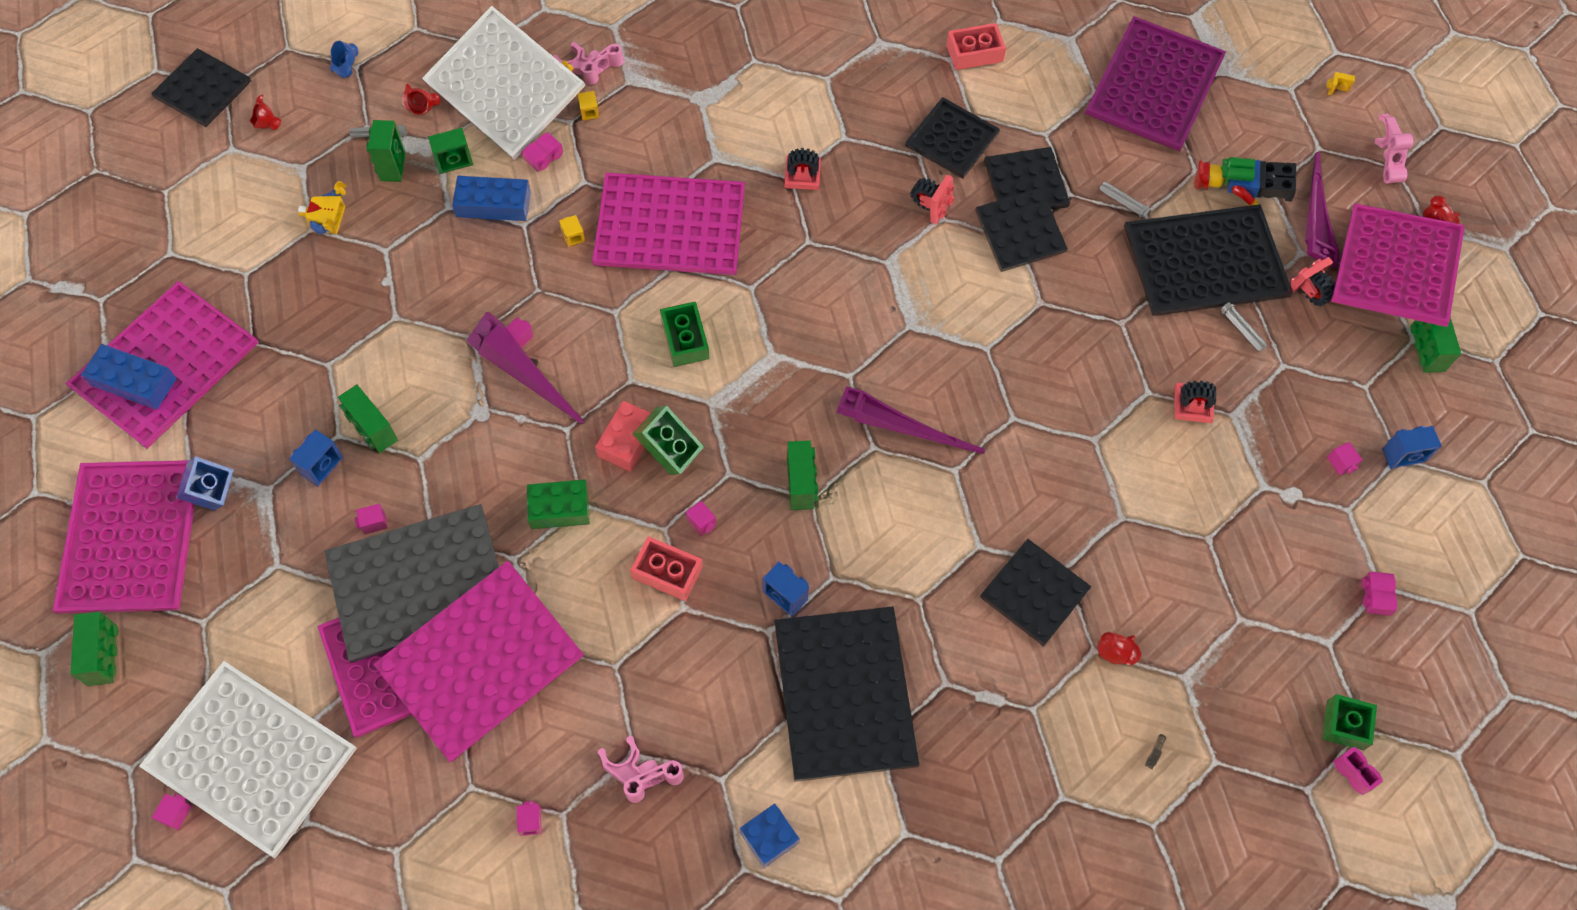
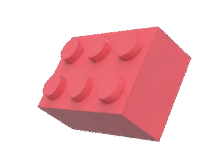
(976, 46)
(617, 442)
(666, 568)

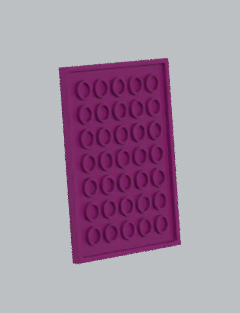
(1156, 83)

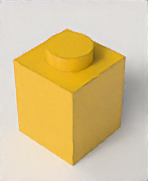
(588, 105)
(572, 230)

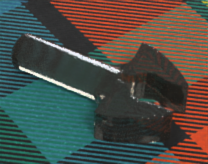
(1156, 752)

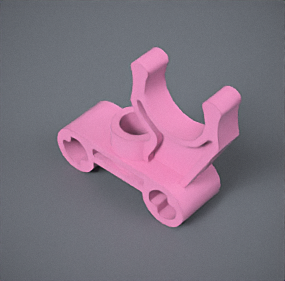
(596, 61)
(1397, 145)
(643, 776)

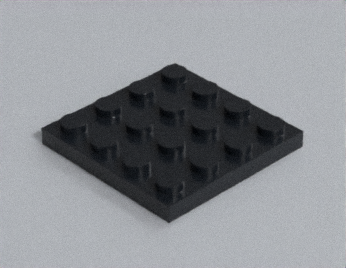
(201, 87)
(952, 137)
(1026, 171)
(1021, 229)
(1035, 592)

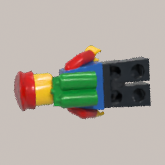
(1249, 178)

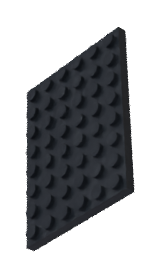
(1207, 259)
(845, 694)

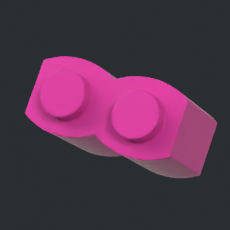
(542, 152)
(1380, 593)
(1359, 773)

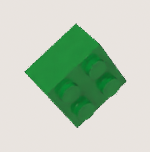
(450, 150)
(1349, 722)

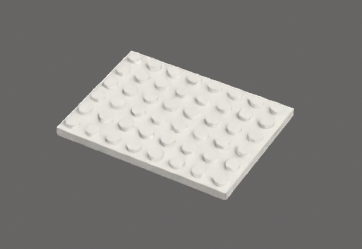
(503, 82)
(248, 758)

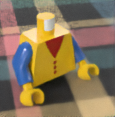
(325, 210)

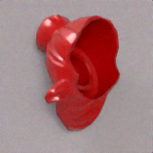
(419, 100)
(263, 116)
(1441, 210)
(1119, 649)

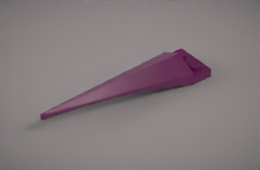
(1319, 232)
(499, 347)
(873, 412)

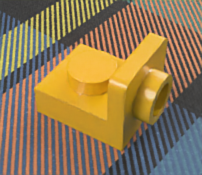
(1340, 82)

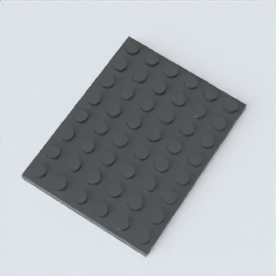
(407, 577)

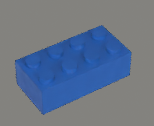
(491, 198)
(129, 376)

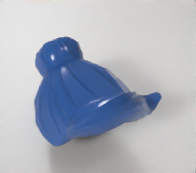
(342, 58)

